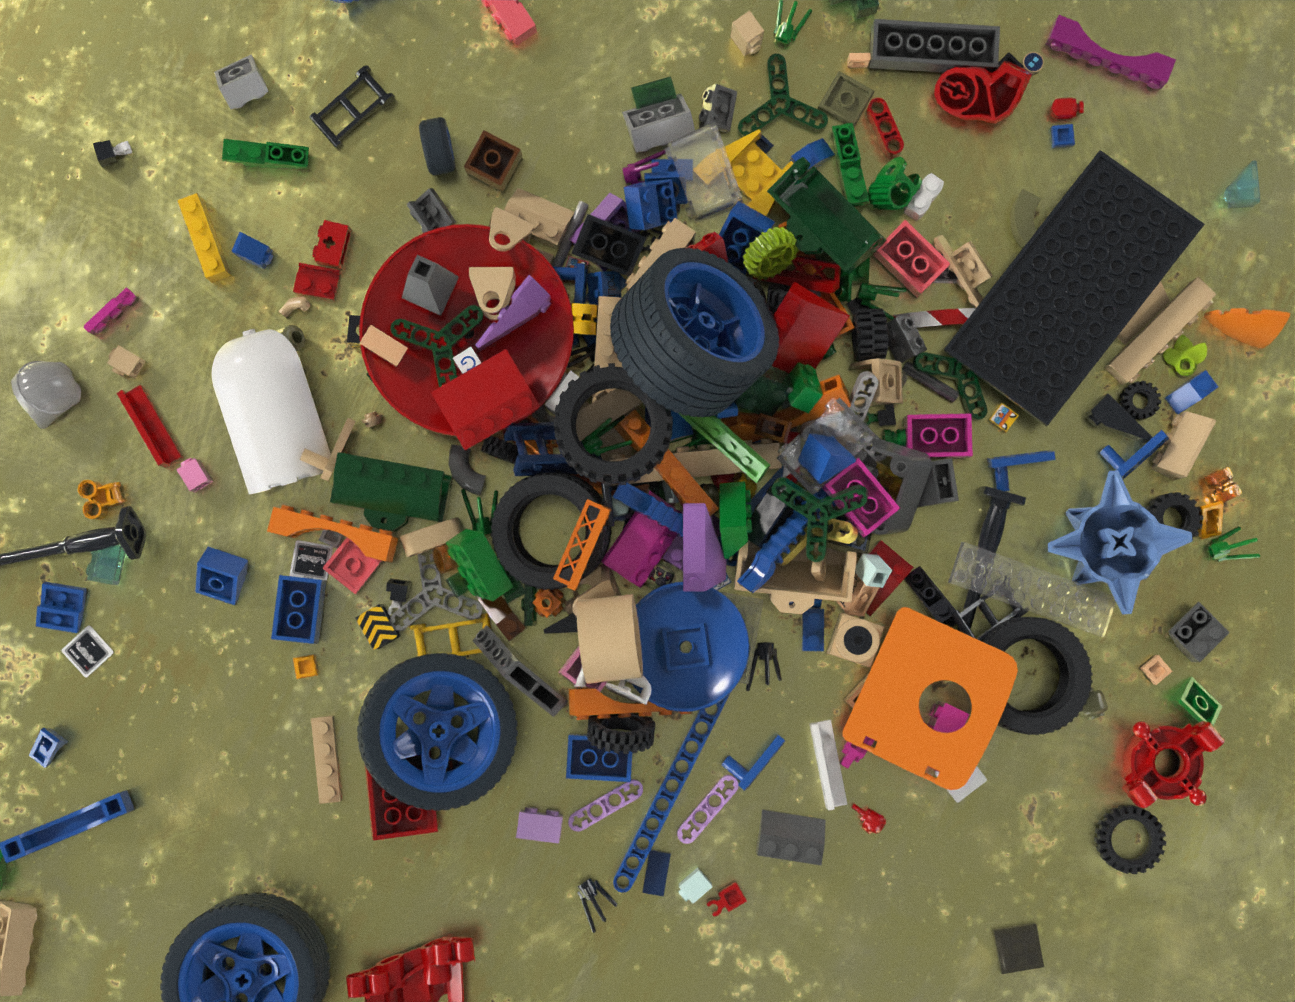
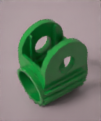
(885, 194)

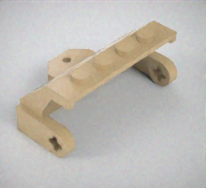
(797, 584)

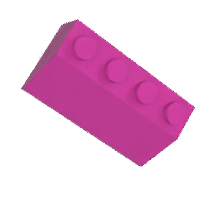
(639, 547)

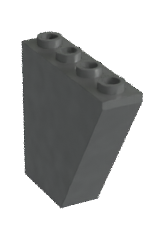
(519, 671)

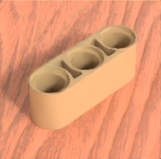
(430, 537)

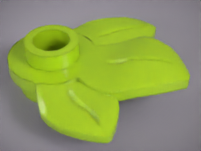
(1185, 353)

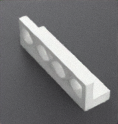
(828, 764)

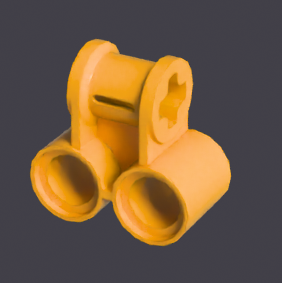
(103, 496)

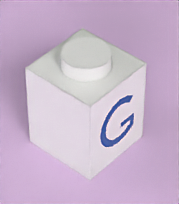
(466, 360)

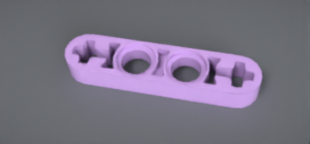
(604, 802)
(707, 808)

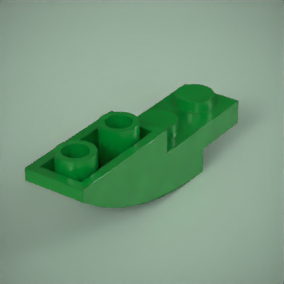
(265, 155)
(849, 164)

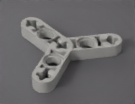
(870, 389)
(427, 604)

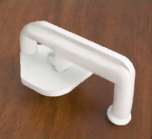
(622, 690)

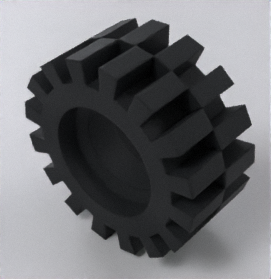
(1148, 391)
(500, 449)

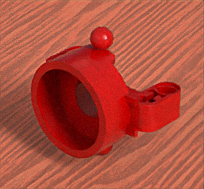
(1142, 779)

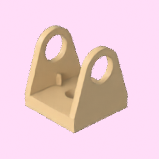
(509, 225)
(492, 284)
(889, 381)
(602, 584)

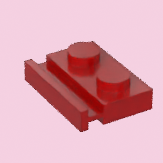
(317, 281)

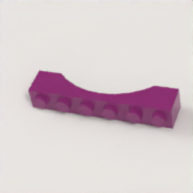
(1069, 37)

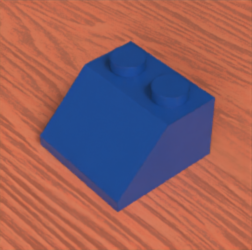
(220, 575)

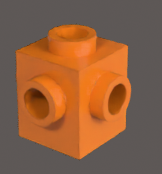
(556, 601)

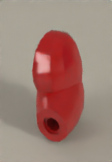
(982, 95)

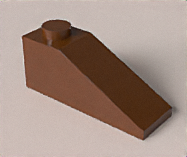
(503, 617)

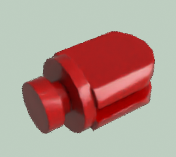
(1066, 108)

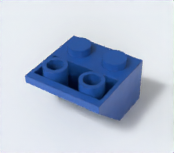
(650, 204)

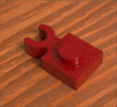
(730, 897)

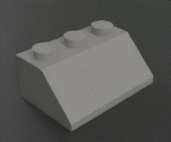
(658, 123)

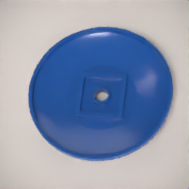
(718, 646)

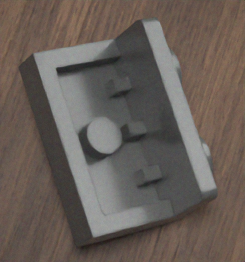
(430, 211)
(904, 338)

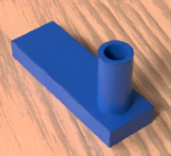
(579, 275)
(1137, 459)
(1000, 465)
(747, 777)

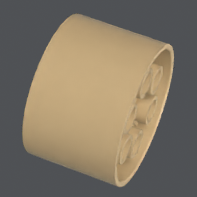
(609, 639)

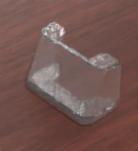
(704, 173)
(837, 422)

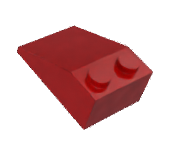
(900, 570)

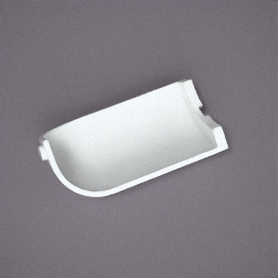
(267, 409)

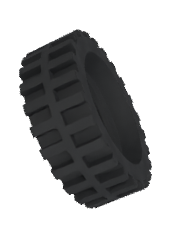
(591, 466)

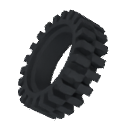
(638, 737)
(1154, 846)

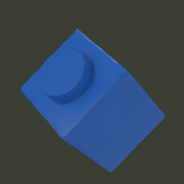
(815, 152)
(252, 251)
(1191, 392)

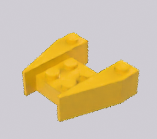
(754, 172)

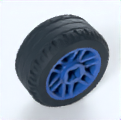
(437, 146)

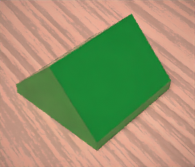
(1196, 702)

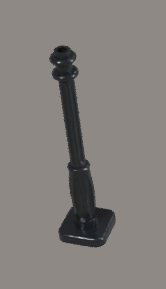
(991, 531)
(128, 533)

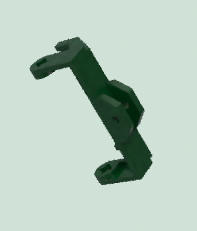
(824, 218)
(390, 491)

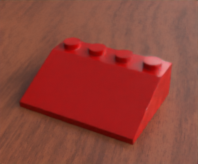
(805, 328)
(485, 399)
(393, 817)

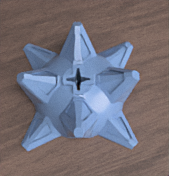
(1117, 542)

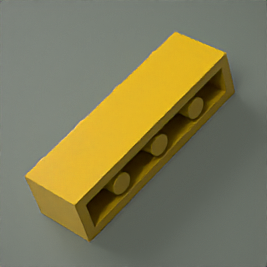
(204, 238)

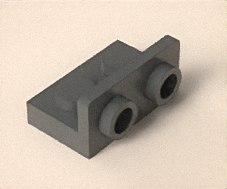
(718, 107)

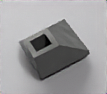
(429, 285)

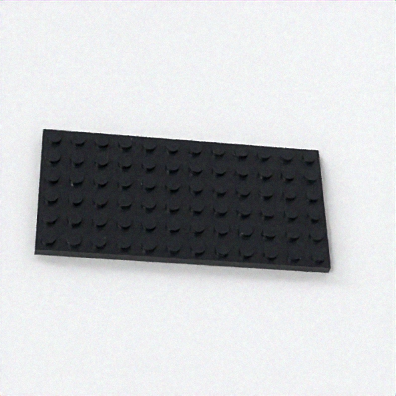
(1073, 287)

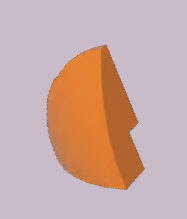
(1252, 329)

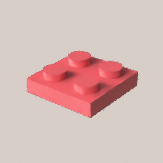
(351, 566)

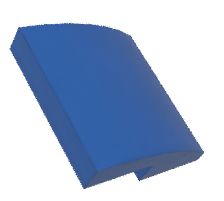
(61, 607)

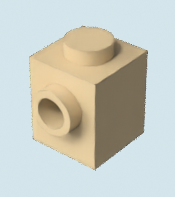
(125, 362)

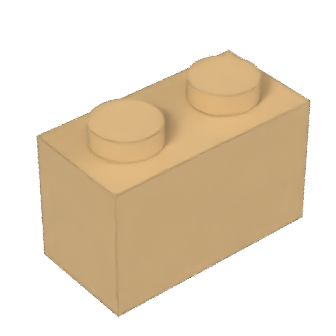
(747, 34)

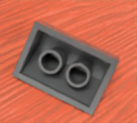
(791, 837)

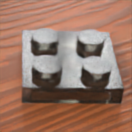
(1018, 948)

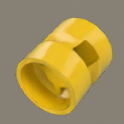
(586, 326)

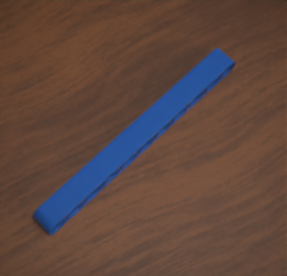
(664, 793)

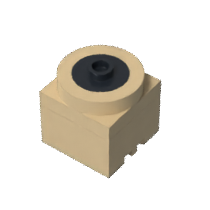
(855, 639)

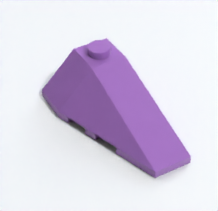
(526, 304)
(702, 553)

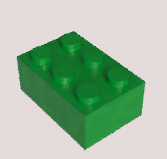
(478, 564)

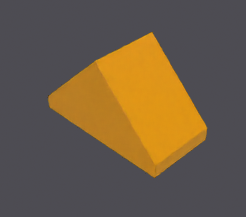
(1212, 520)

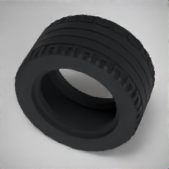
(507, 520)
(1073, 674)

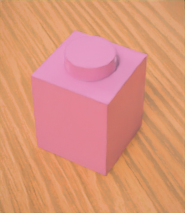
(194, 474)

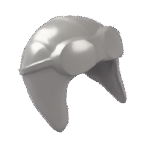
(45, 390)

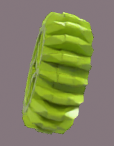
(770, 253)

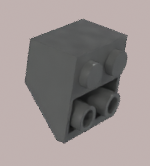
(940, 485)
(1197, 633)

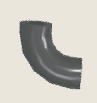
(462, 471)

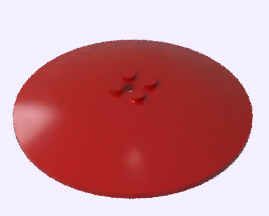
(537, 347)

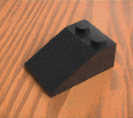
(609, 244)

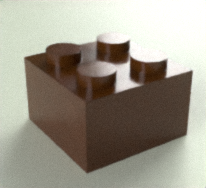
(493, 160)

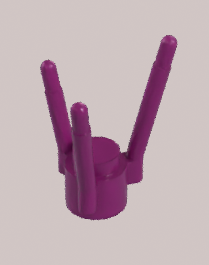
(632, 171)

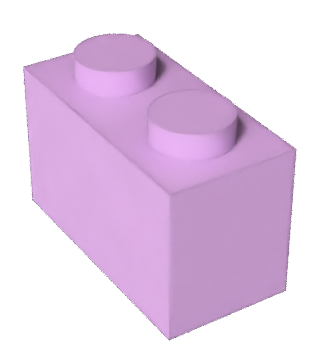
(539, 825)

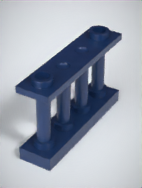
(537, 464)

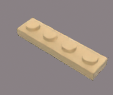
(326, 759)

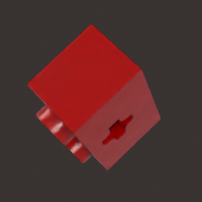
(335, 255)

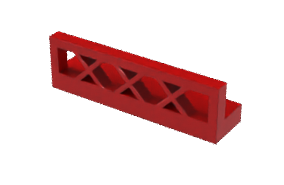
(809, 281)
(150, 426)

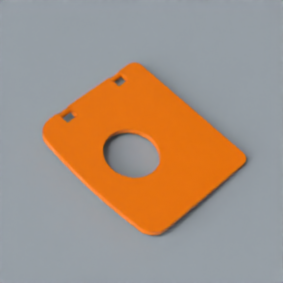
(910, 659)

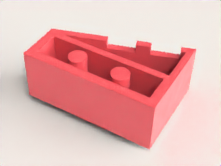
(513, 17)

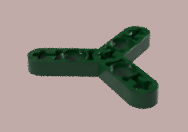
(789, 106)
(446, 333)
(953, 373)
(825, 506)

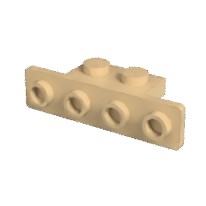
(967, 266)

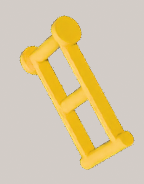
(452, 627)

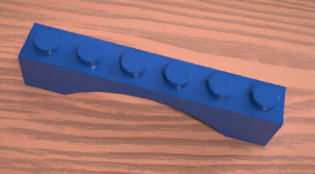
(66, 826)

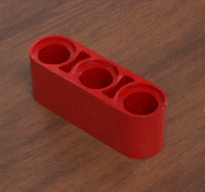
(884, 118)

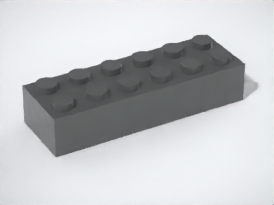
(933, 46)

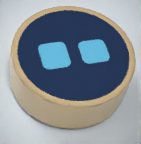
(1033, 62)

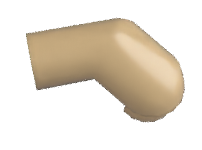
(294, 303)

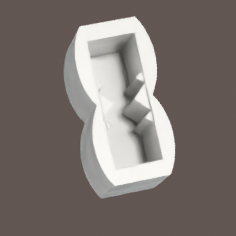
(924, 196)

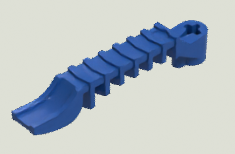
(656, 510)
(765, 559)

